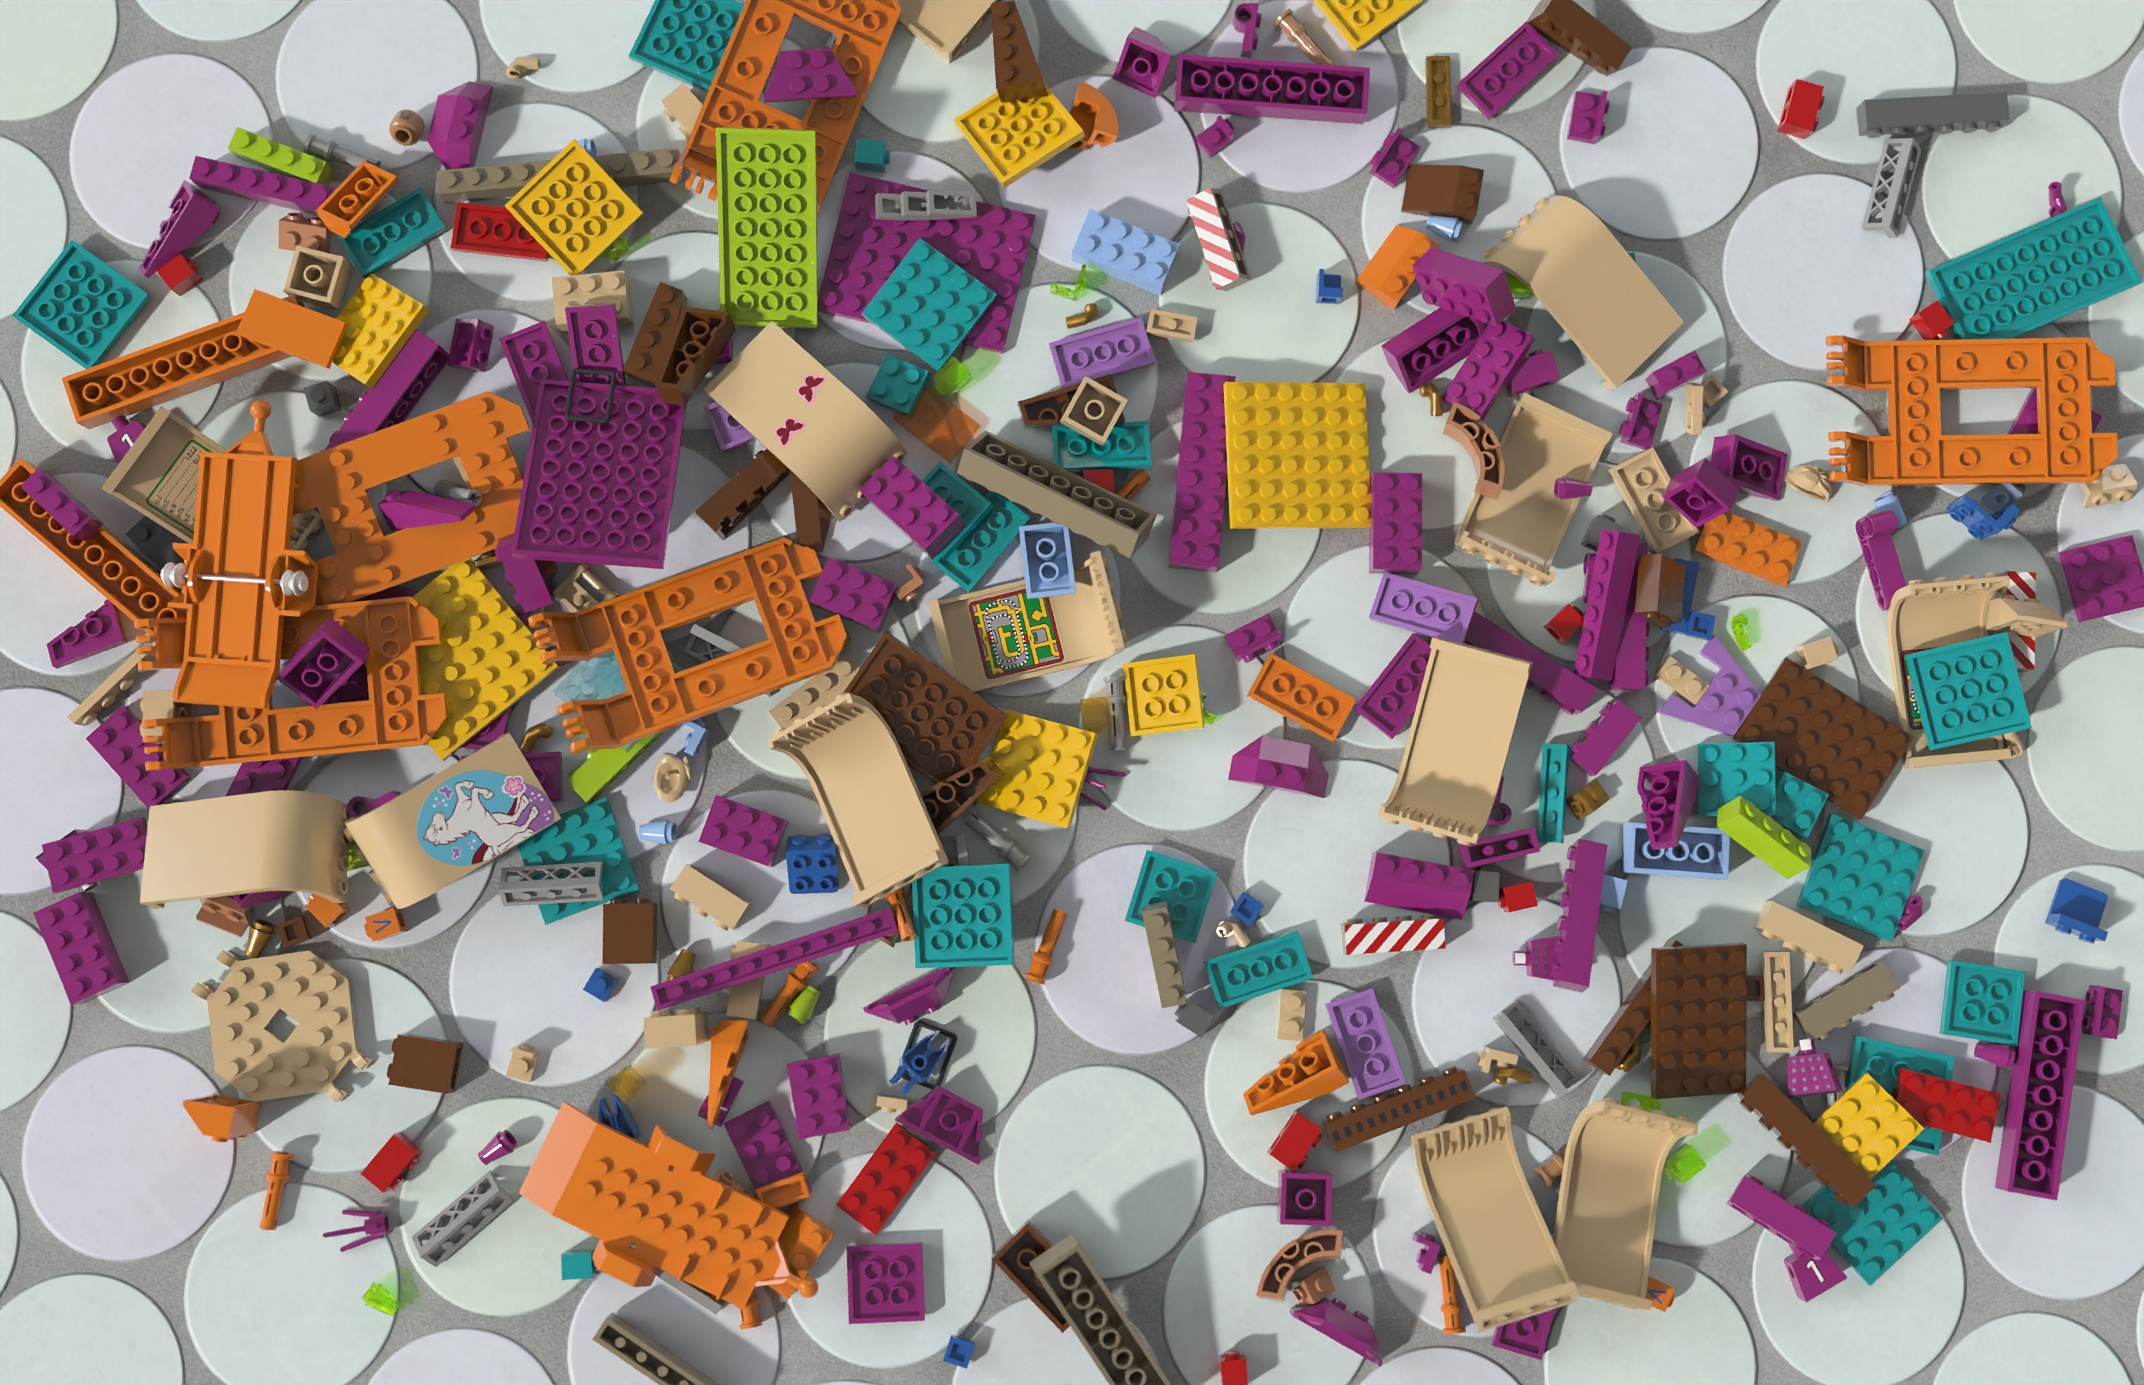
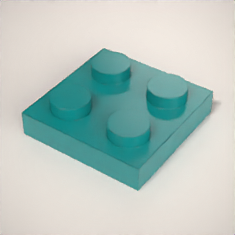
(898, 385)

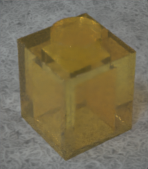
(1093, 714)
(627, 1083)

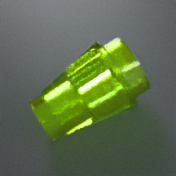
(381, 1299)

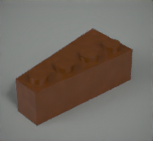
(1579, 34)
(1014, 61)
(655, 335)
(692, 352)
(1050, 407)
(743, 493)
(958, 792)

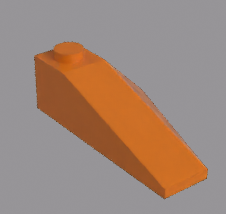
(726, 1051)
(1304, 1075)

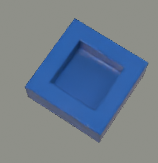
(1700, 625)
(1246, 908)
(600, 984)
(959, 1351)

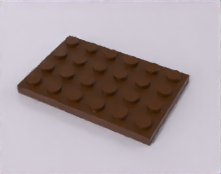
(931, 713)
(1825, 737)
(1698, 1020)

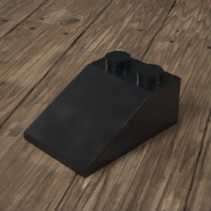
(155, 542)

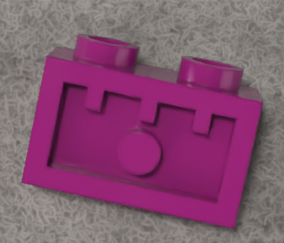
(1587, 117)
(1394, 158)
(471, 344)
(1641, 421)
(1253, 638)
(2102, 1012)

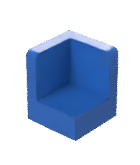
(1328, 288)

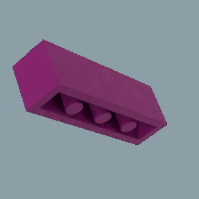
(1781, 1218)

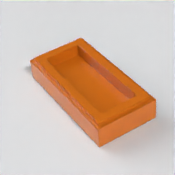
(785, 1191)

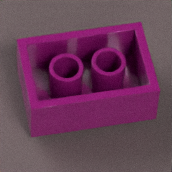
(854, 594)
(323, 663)
(743, 831)
(819, 1096)

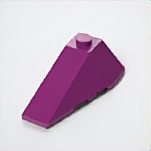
(189, 219)
(419, 509)
(1667, 799)

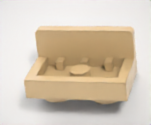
(2112, 486)

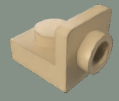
(1500, 1058)
(523, 1062)
(891, 1103)

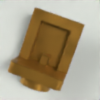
(1587, 799)

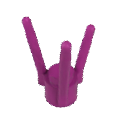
(1098, 784)
(376, 1226)

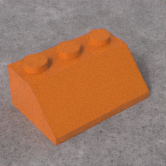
(355, 198)
(1391, 268)
(223, 1116)
(802, 1243)

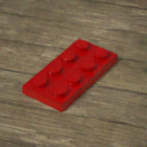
(494, 233)
(1948, 1104)
(886, 1178)

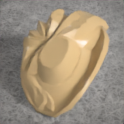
(1810, 481)
(671, 777)

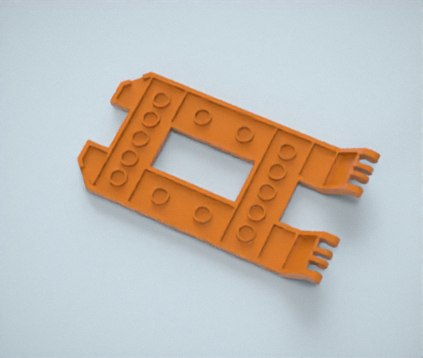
(747, 62)
(1913, 379)
(339, 482)
(633, 629)
(390, 719)

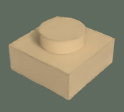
(1713, 389)

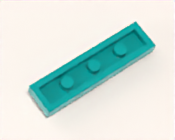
(1553, 793)

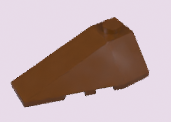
(810, 514)

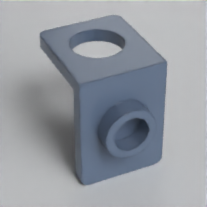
(2003, 496)

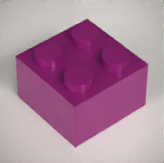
(1701, 493)
(1304, 1197)

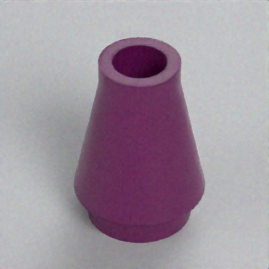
(1571, 488)
(1997, 1054)
(499, 1146)

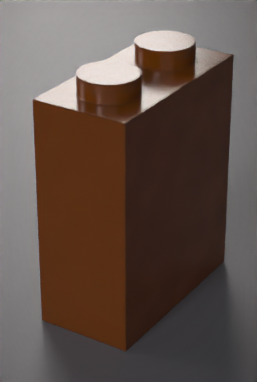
(1660, 589)
(629, 932)
(425, 1063)

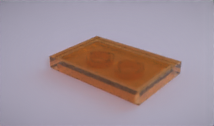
(939, 424)

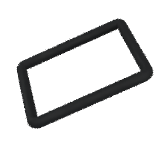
(610, 397)
(947, 1058)

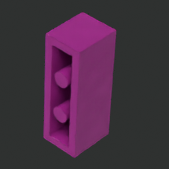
(61, 505)
(526, 576)
(1603, 737)
(1499, 848)

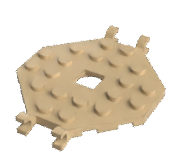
(316, 1049)

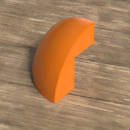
(1094, 116)

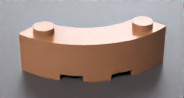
(1482, 447)
(1296, 1257)

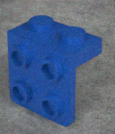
(1978, 521)
(812, 864)
(2078, 911)

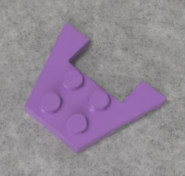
(1726, 699)

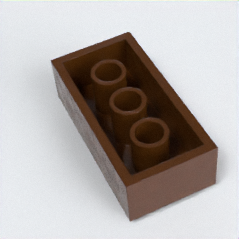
(1015, 1260)

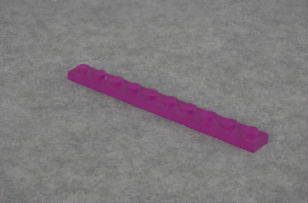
(774, 959)

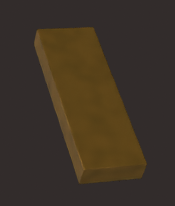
(1438, 92)

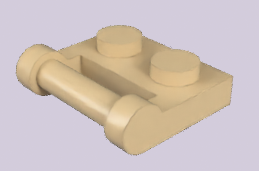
(575, 596)

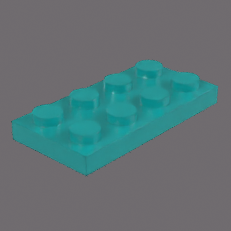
(392, 233)
(1123, 450)
(984, 543)
(1258, 969)

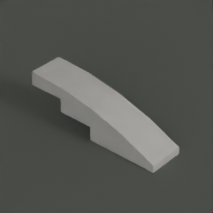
(926, 206)

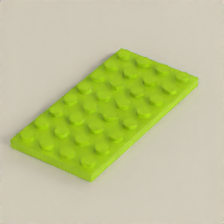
(768, 226)

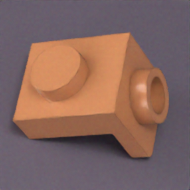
(910, 590)
(1312, 1287)

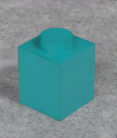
(871, 155)
(578, 1264)

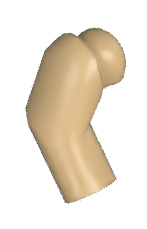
(521, 65)
(2013, 743)
(1233, 930)

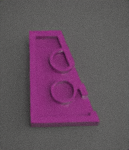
(91, 636)

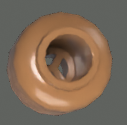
(406, 127)

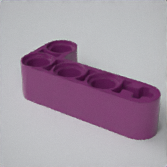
(1880, 555)

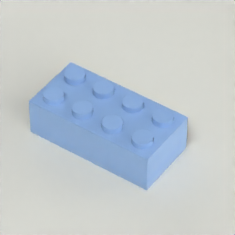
(1125, 252)
(1699, 854)

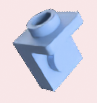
(695, 741)

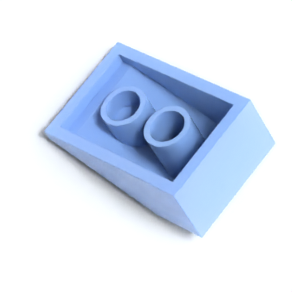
(1047, 560)

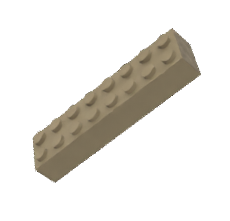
(1056, 494)
(1096, 1316)

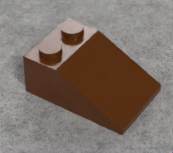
(1443, 191)

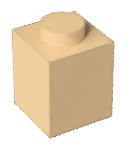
(1817, 653)

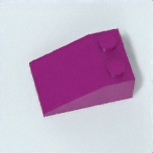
(1750, 465)

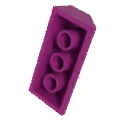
(1431, 346)
(1418, 885)

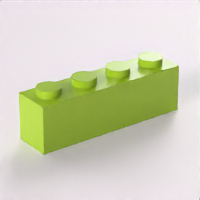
(279, 158)
(604, 768)
(1764, 837)

